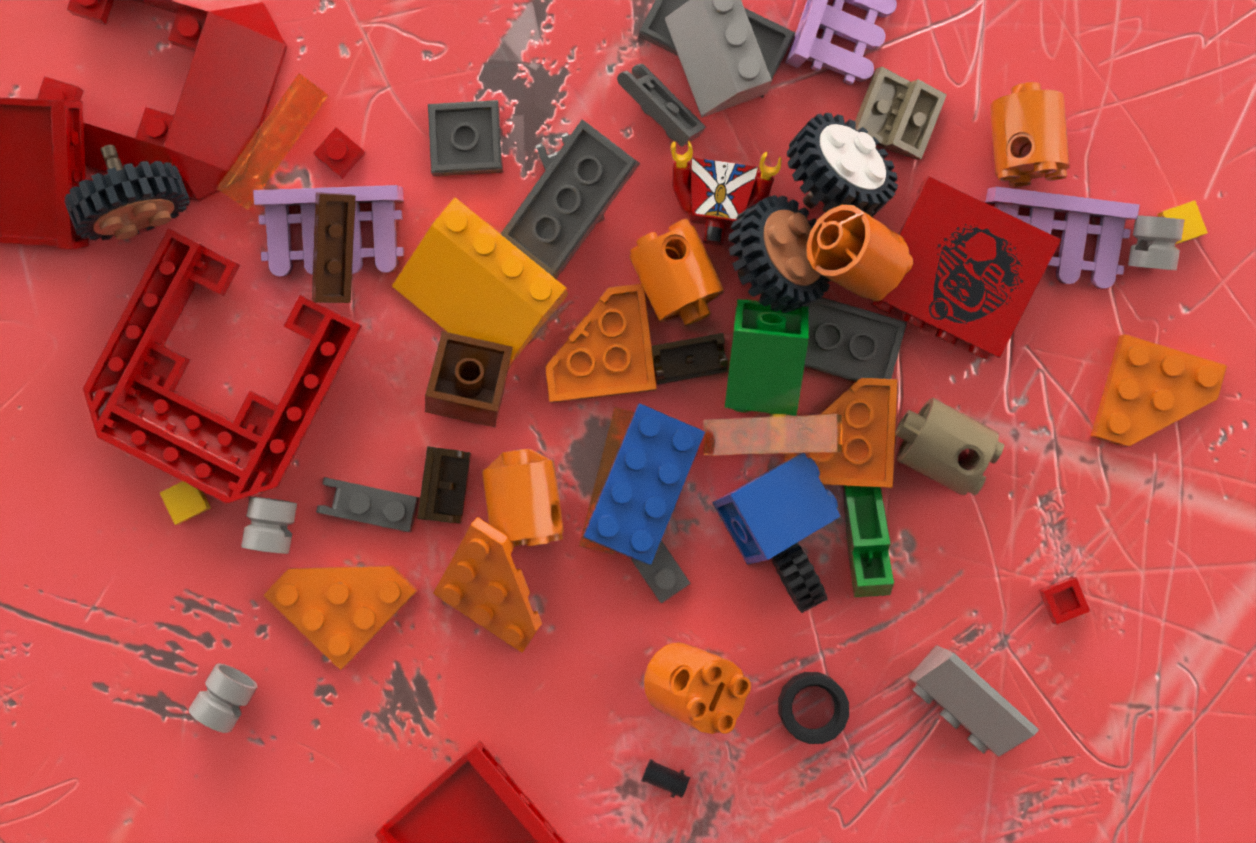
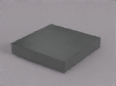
(465, 138)

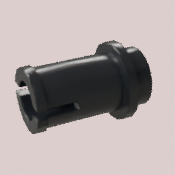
(666, 778)

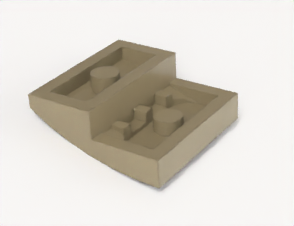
(900, 112)

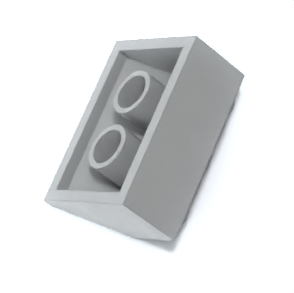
(718, 53)
(970, 702)

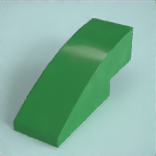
(867, 541)

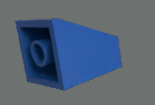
(777, 509)

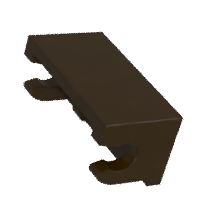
(689, 358)
(444, 485)

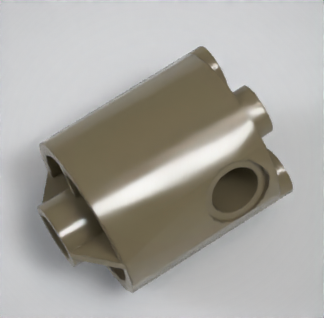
(937, 438)

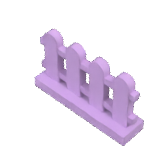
(835, 21)
(278, 225)
(1074, 228)

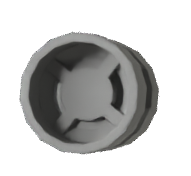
(1156, 242)
(269, 525)
(225, 692)

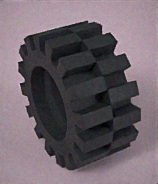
(799, 578)

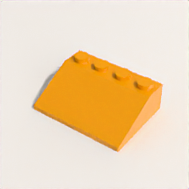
(478, 282)

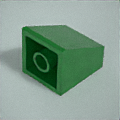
(767, 359)

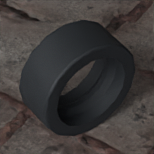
(833, 727)

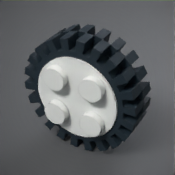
(841, 165)

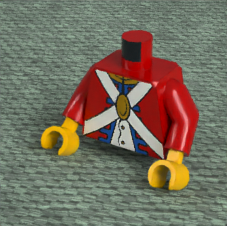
(718, 190)

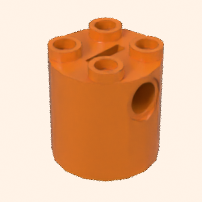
(1029, 135)
(858, 252)
(676, 273)
(523, 497)
(696, 688)

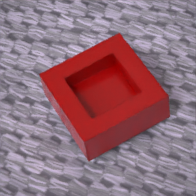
(339, 152)
(1064, 600)

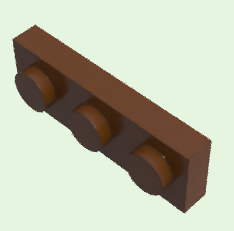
(333, 247)

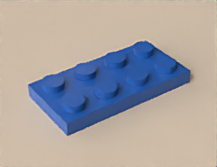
(644, 484)

